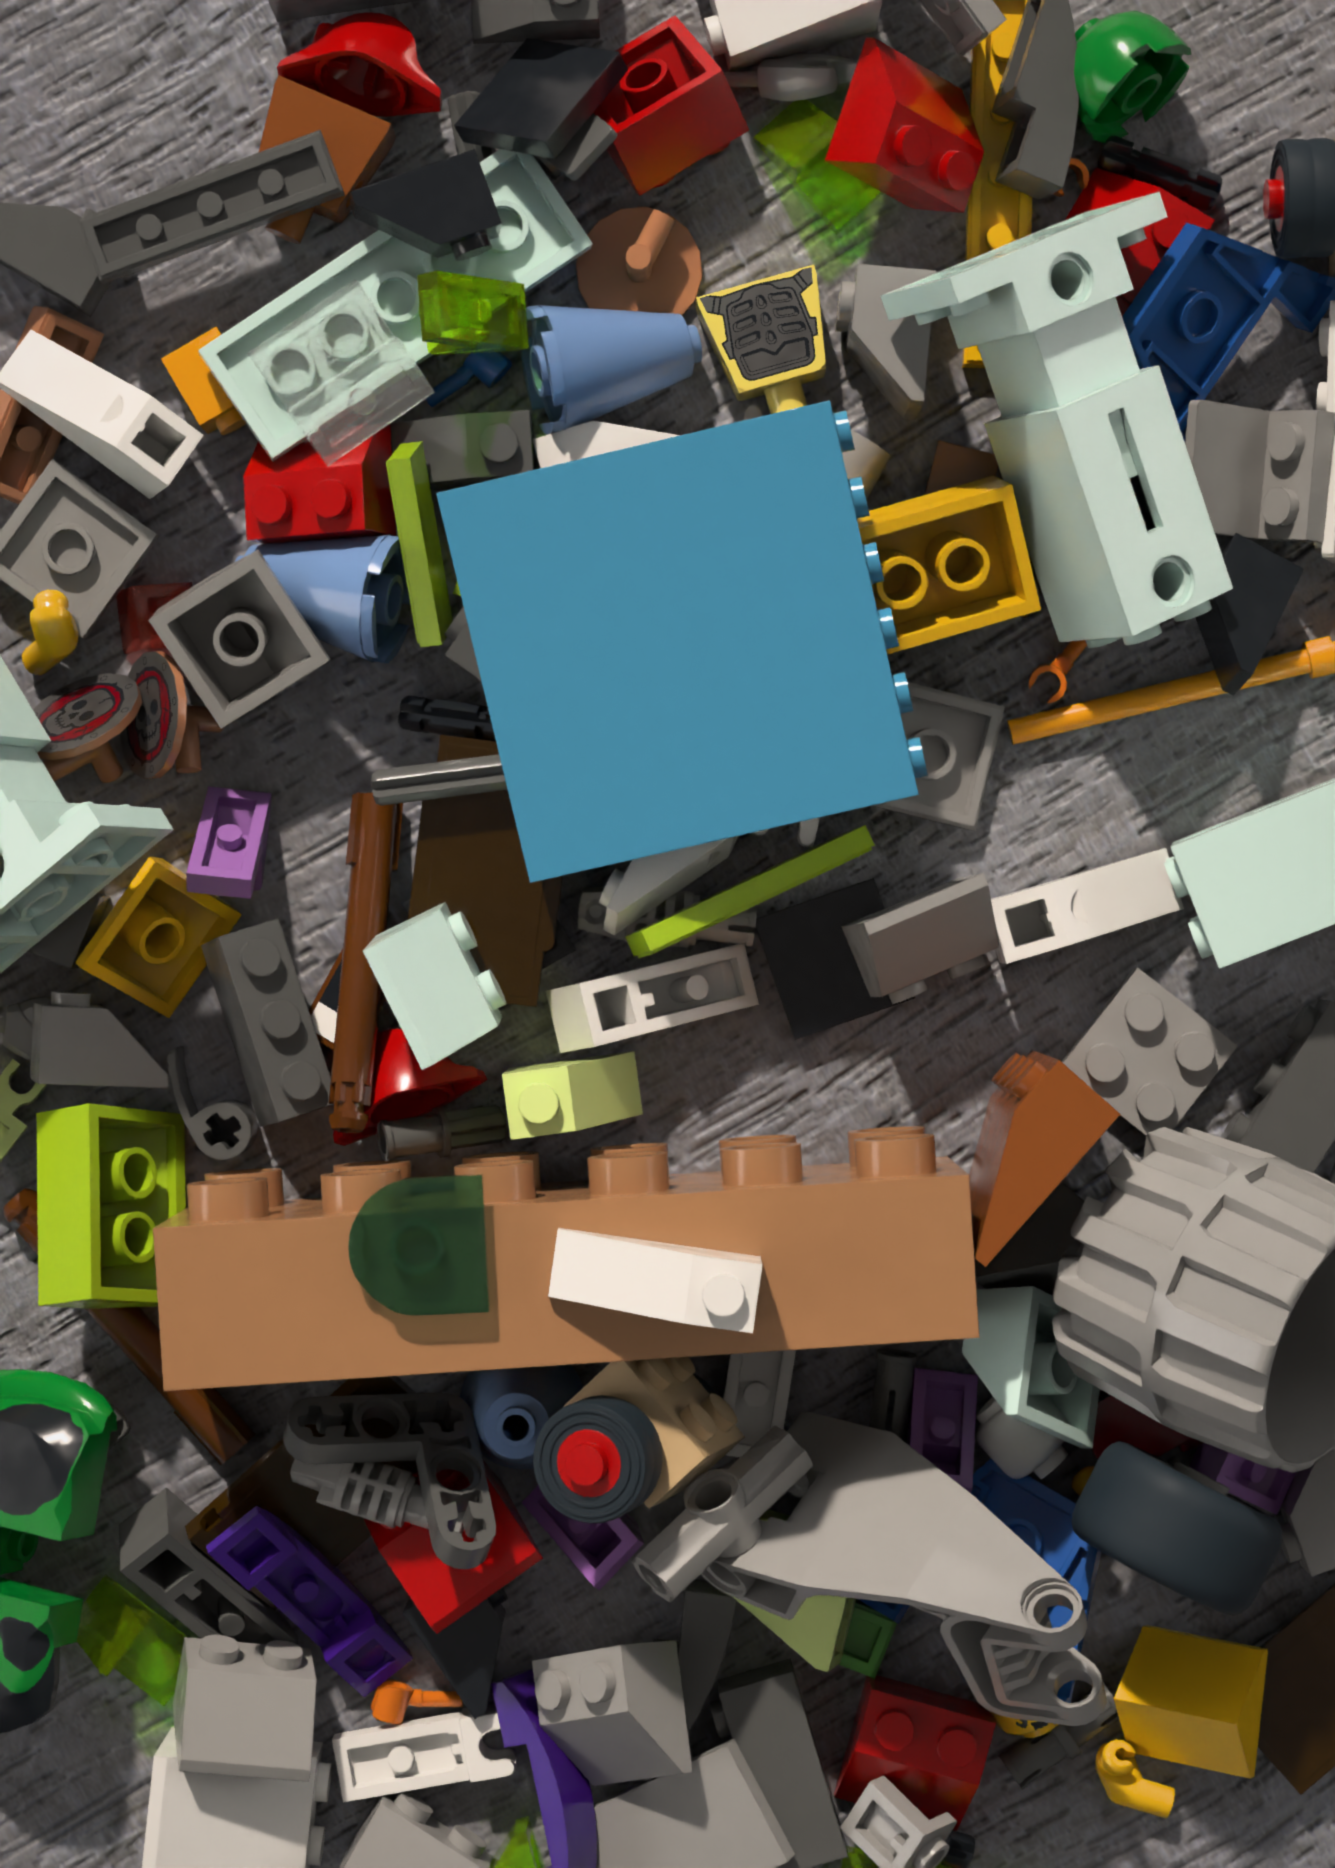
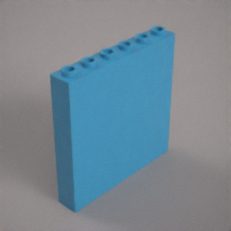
(682, 641)

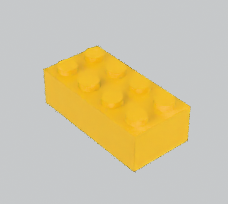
(951, 561)

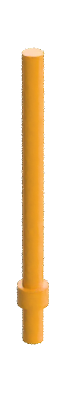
(1314, 658)

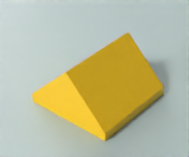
(156, 937)
(1193, 1700)

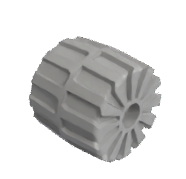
(1209, 1296)

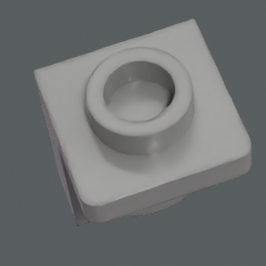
(895, 1830)

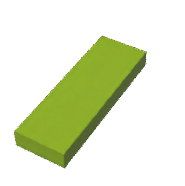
(419, 543)

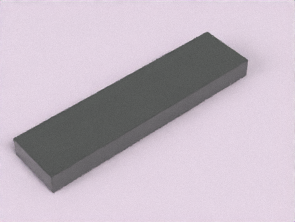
(211, 207)

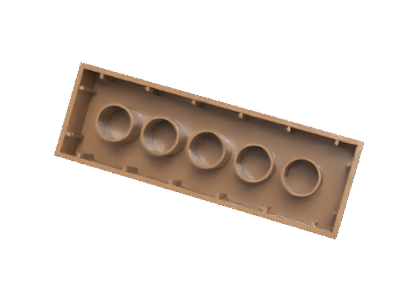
(846, 1251)

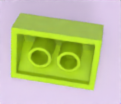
(99, 1194)

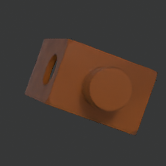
(353, 138)

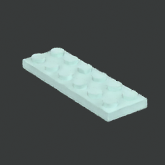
(533, 243)

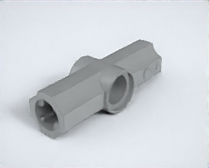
(722, 1513)

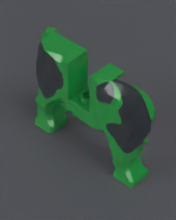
(50, 1488)

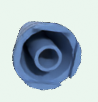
(602, 359)
(345, 590)
(526, 1392)

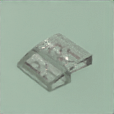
(341, 372)

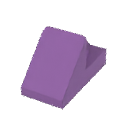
(230, 843)
(944, 1421)
(1245, 1478)
(592, 1547)

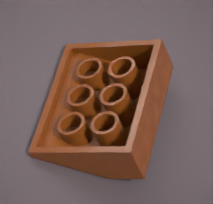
(1028, 1143)

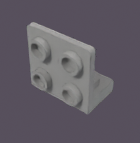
(1262, 469)

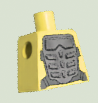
(768, 336)

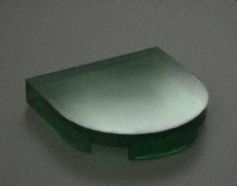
(424, 1245)

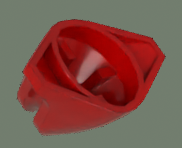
(367, 65)
(405, 1089)

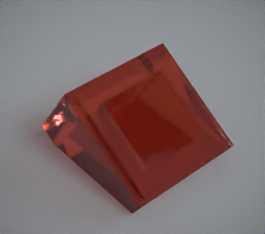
(136, 607)

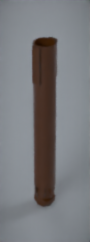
(373, 858)
(200, 1410)

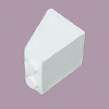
(778, 28)
(232, 1819)

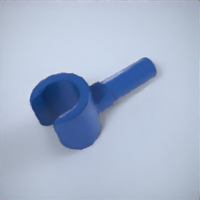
(486, 366)

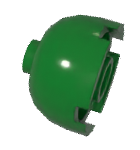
(1125, 67)

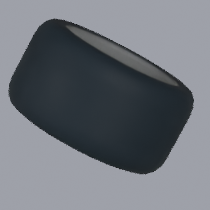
(1177, 1528)

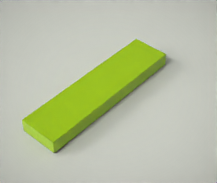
(750, 892)

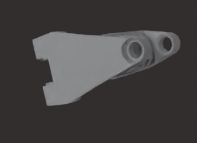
(903, 1532)

